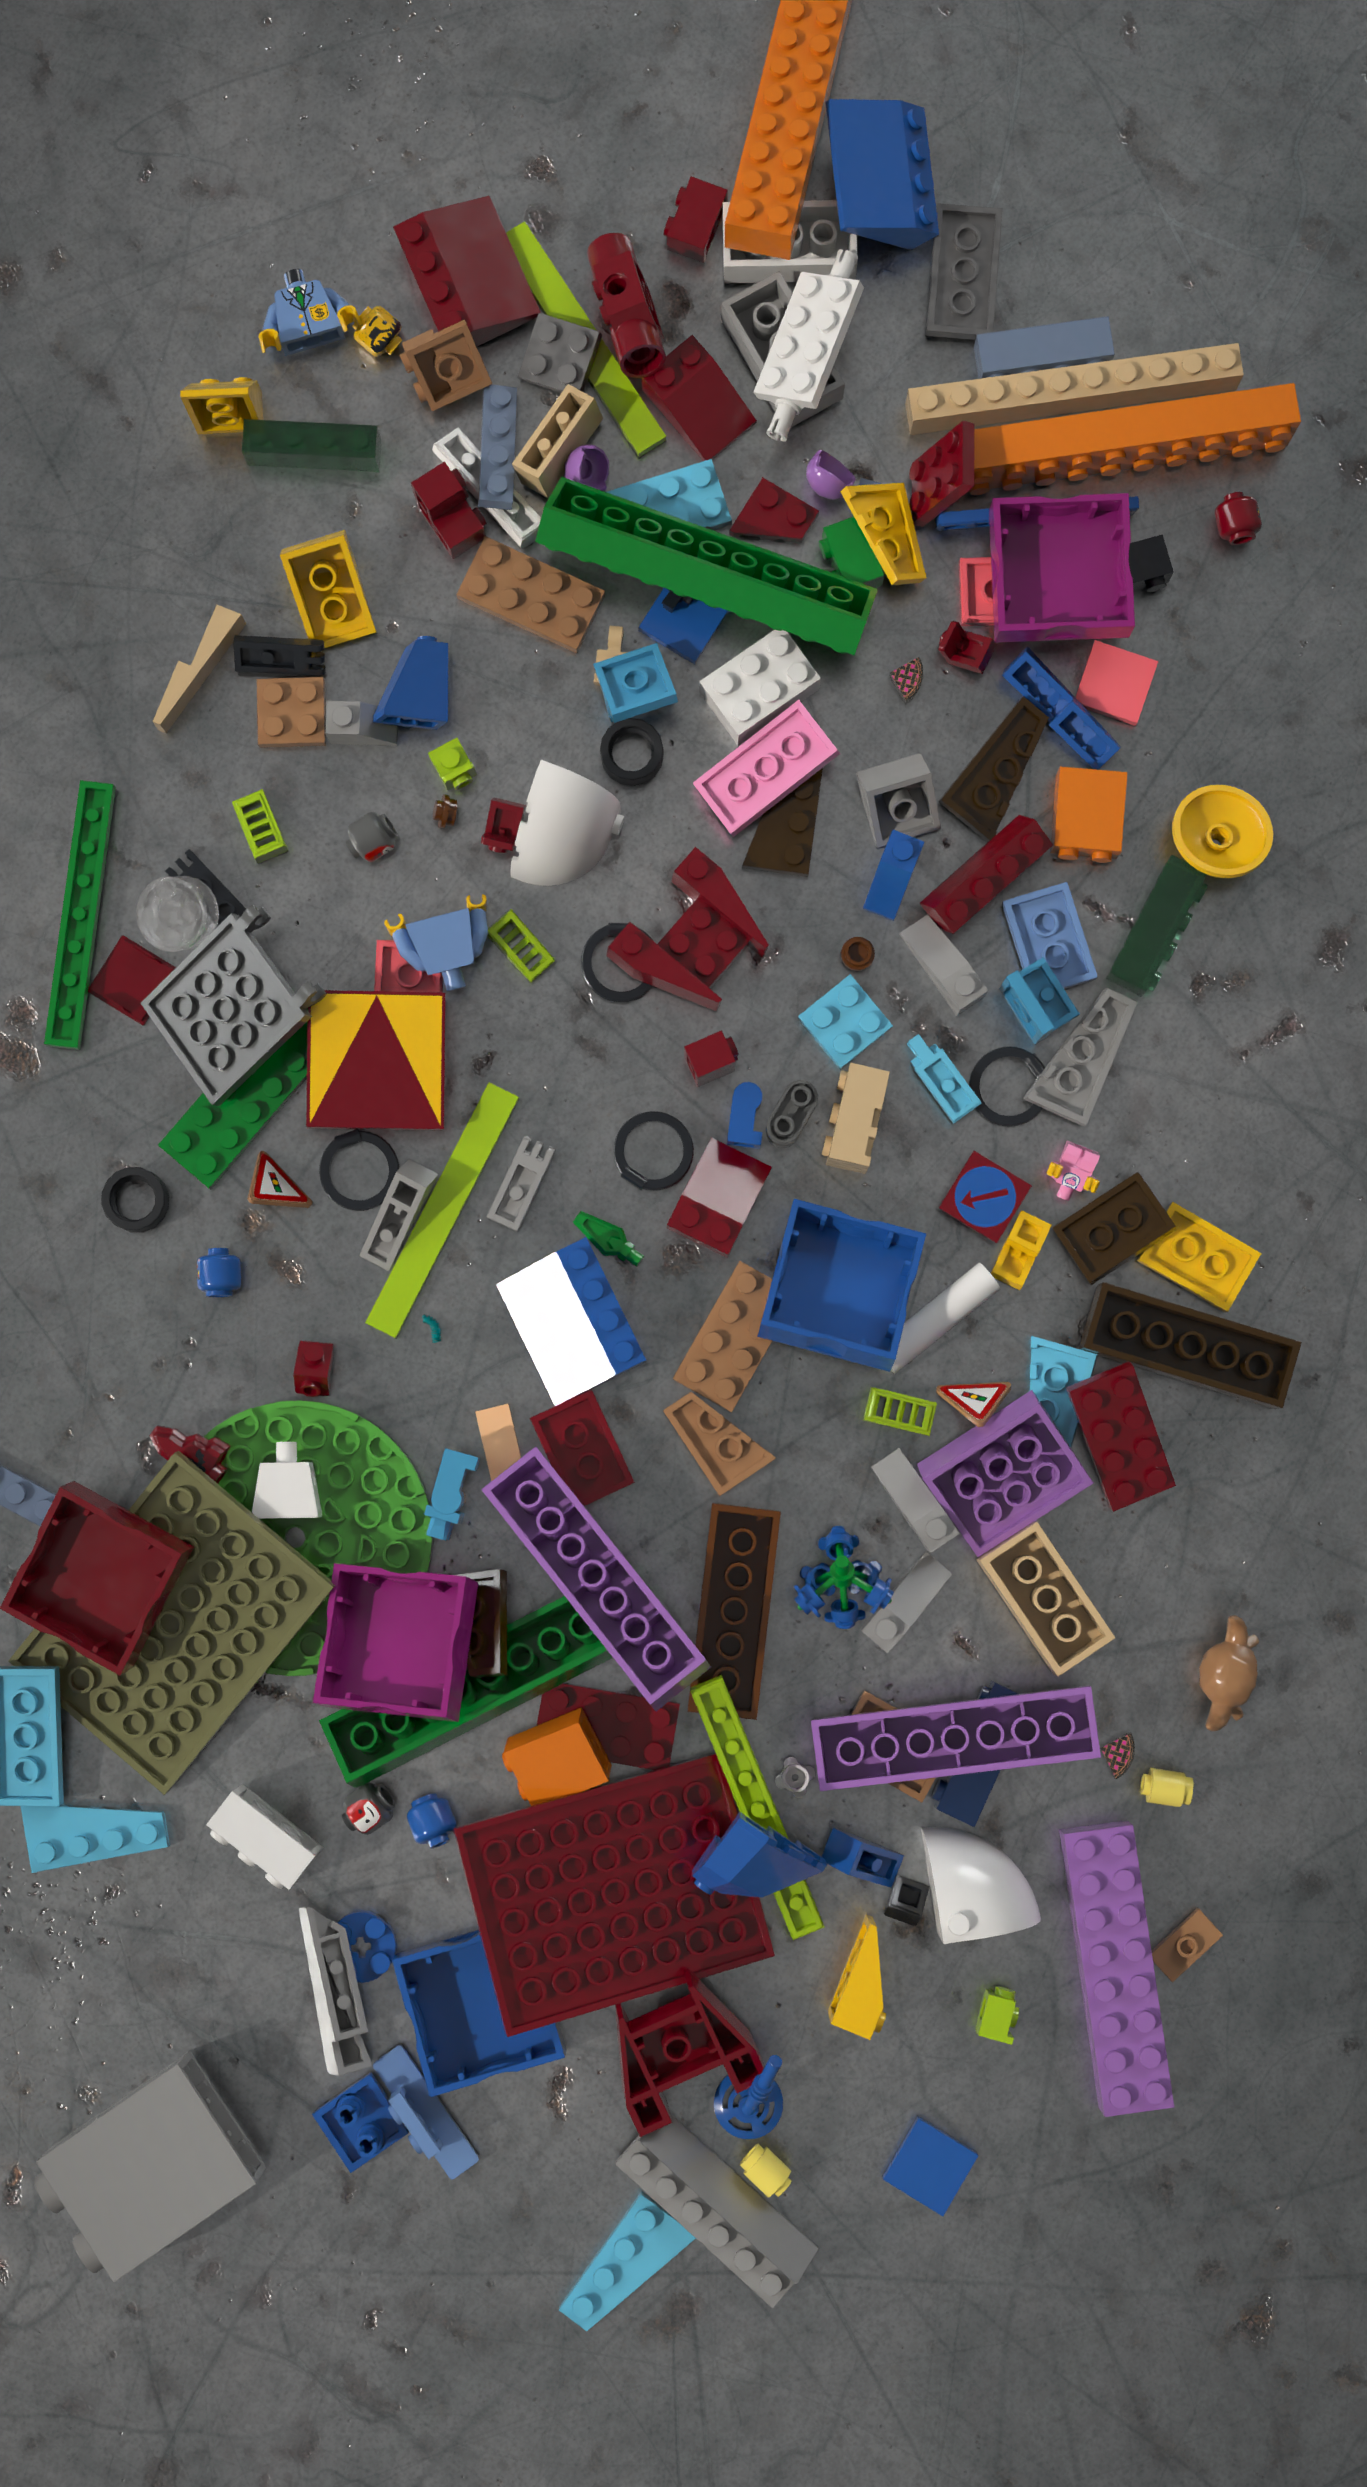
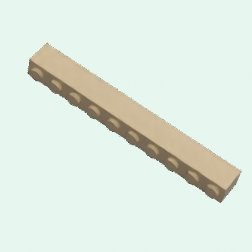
(1074, 388)

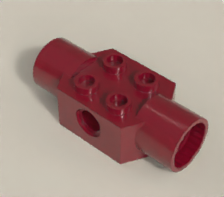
(626, 305)

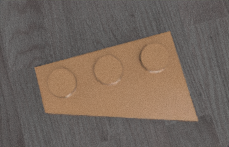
(715, 1443)

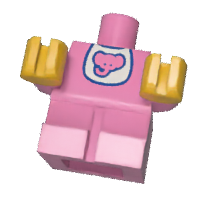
(1075, 1170)

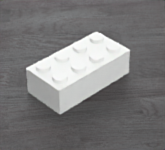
(813, 249)

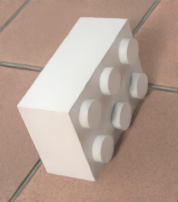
(759, 685)
(264, 1837)

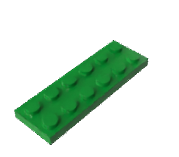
(214, 1137)

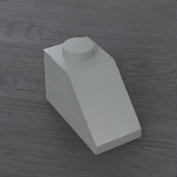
(353, 725)

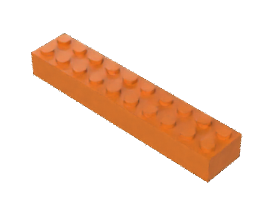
(785, 126)
(1134, 438)

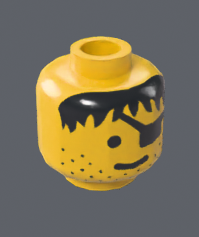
(378, 331)

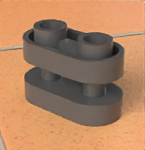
(791, 1113)

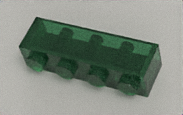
(311, 445)
(1157, 925)

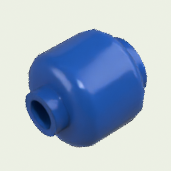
(218, 1273)
(431, 1820)

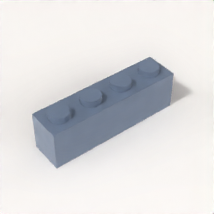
(1044, 347)

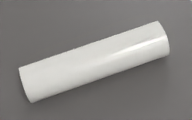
(462, 454)
(944, 1313)

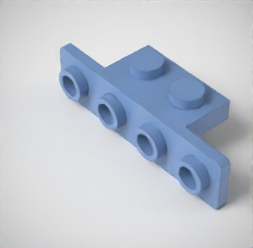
(424, 2116)

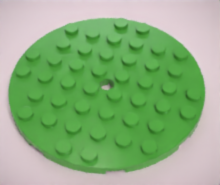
(365, 1491)

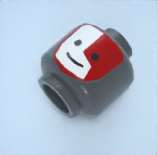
(371, 836)
(368, 1808)

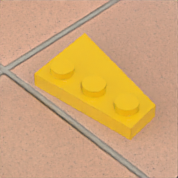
(889, 529)

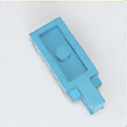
(942, 1079)

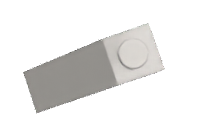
(944, 965)
(398, 1213)
(915, 1501)
(908, 1602)

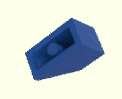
(862, 1858)

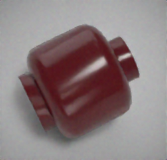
(1238, 518)

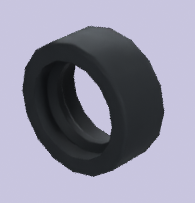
(639, 727)
(111, 1187)

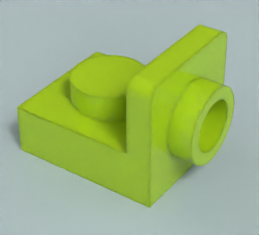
(453, 765)

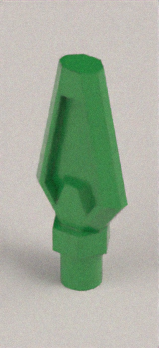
(607, 1238)

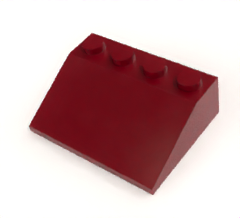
(467, 269)

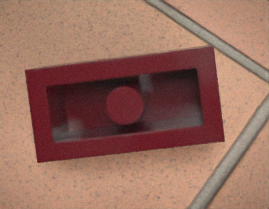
(696, 219)
(711, 1058)

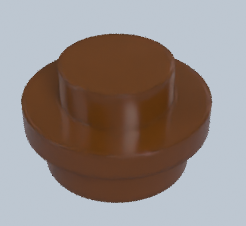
(445, 811)
(857, 953)

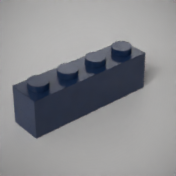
(966, 1794)

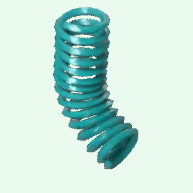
(434, 1327)

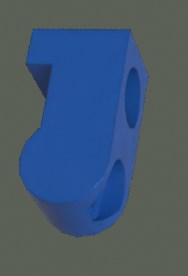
(745, 1103)

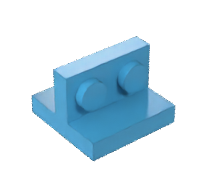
(635, 683)
(1038, 1000)

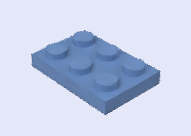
(1049, 927)

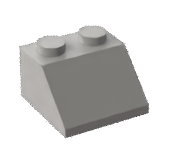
(899, 798)

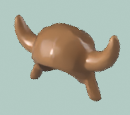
(1229, 1674)

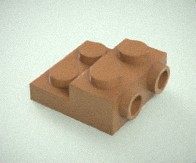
(445, 365)

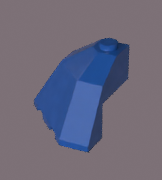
(754, 1861)

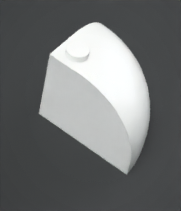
(565, 827)
(975, 1887)

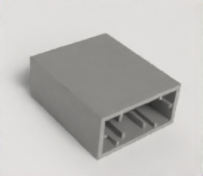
(148, 2168)

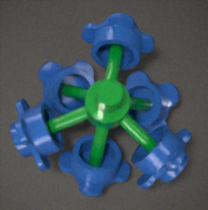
(842, 1574)

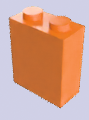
(1088, 814)
(557, 1758)

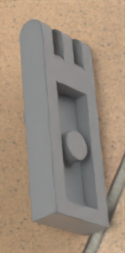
(520, 1185)

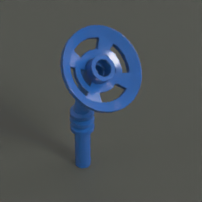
(762, 2091)

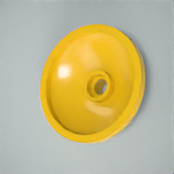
(1230, 818)

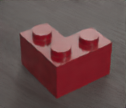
(444, 505)

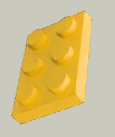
(1201, 1259)

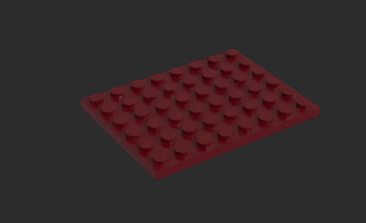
(599, 1895)

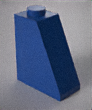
(418, 687)
(893, 874)

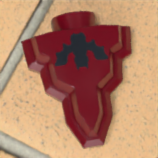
(201, 1451)

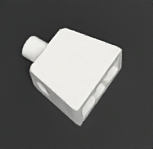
(286, 1487)

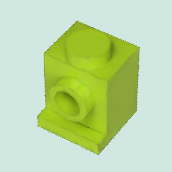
(998, 2015)

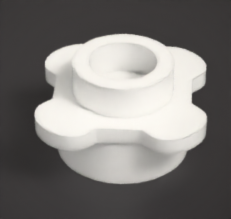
(804, 1774)

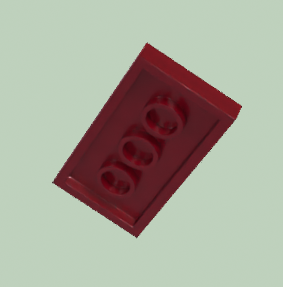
(1121, 1436)
(622, 1722)

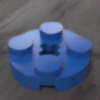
(382, 1941)

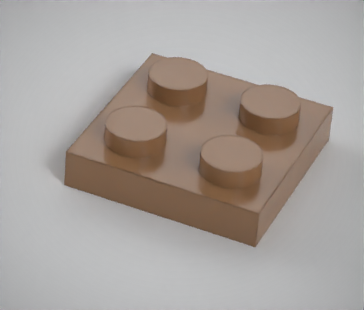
(291, 712)

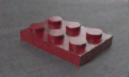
(942, 474)
(582, 1448)

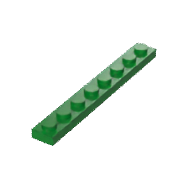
(80, 915)

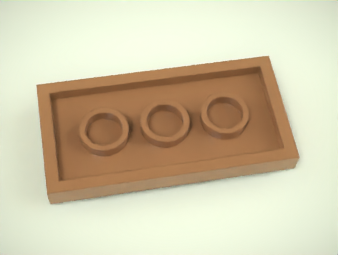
(530, 594)
(728, 1344)

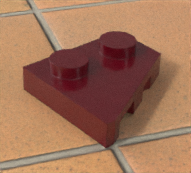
(774, 515)

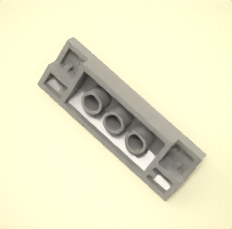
(719, 2209)

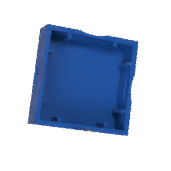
(841, 1285)
(459, 2019)

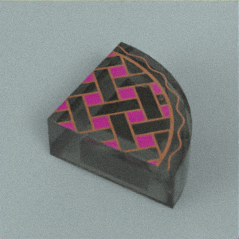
(908, 679)
(1119, 1754)

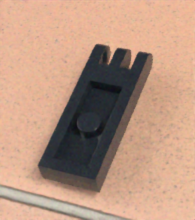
(279, 655)
(225, 899)

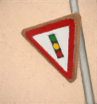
(273, 1186)
(975, 1400)

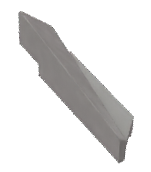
(335, 1993)

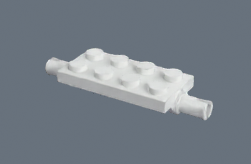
(808, 342)

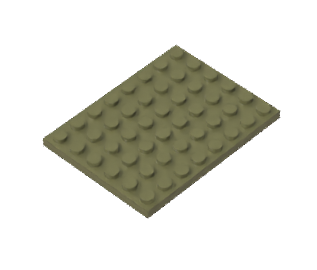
(213, 1640)

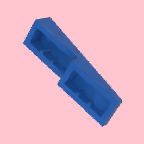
(1064, 711)

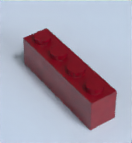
(986, 873)

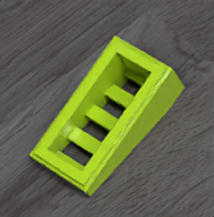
(270, 849)
(510, 953)
(872, 1405)

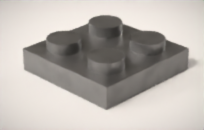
(559, 354)

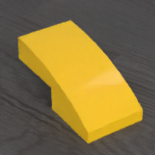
(1020, 1250)

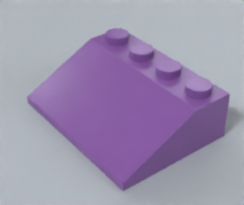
(1004, 1474)

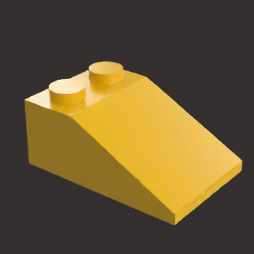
(222, 405)
(328, 589)
(859, 1996)

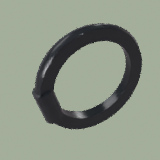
(611, 929)
(1034, 1065)
(345, 1140)
(632, 1175)

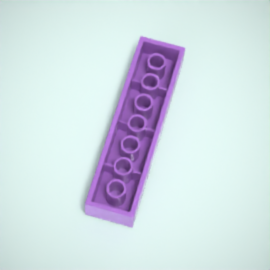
(596, 1579)
(955, 1738)
(1116, 1968)

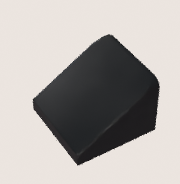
(906, 1900)

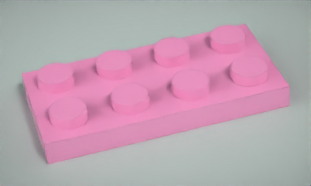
(766, 768)

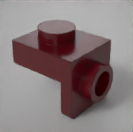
(966, 648)
(502, 825)
(313, 1368)

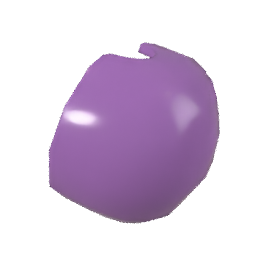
(588, 466)
(828, 475)

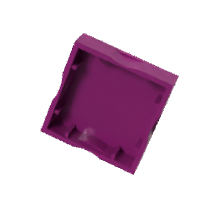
(1061, 568)
(396, 1642)

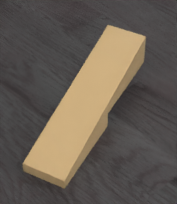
(189, 678)

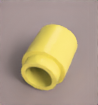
(1167, 1787)
(766, 2171)

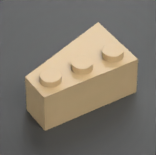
(856, 1118)

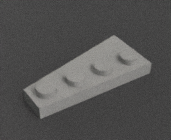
(1080, 1066)

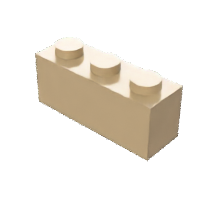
(562, 430)

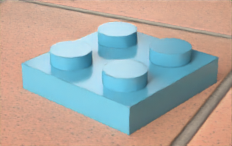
(845, 1021)

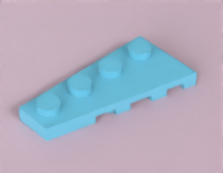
(1051, 1371)
(87, 1834)
(629, 2257)

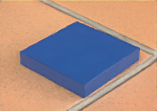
(685, 629)
(930, 2166)

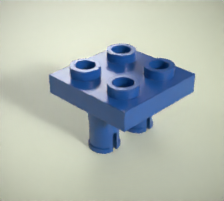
(359, 2122)

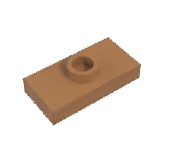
(1185, 1944)

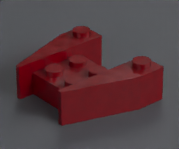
(699, 943)
(679, 2045)

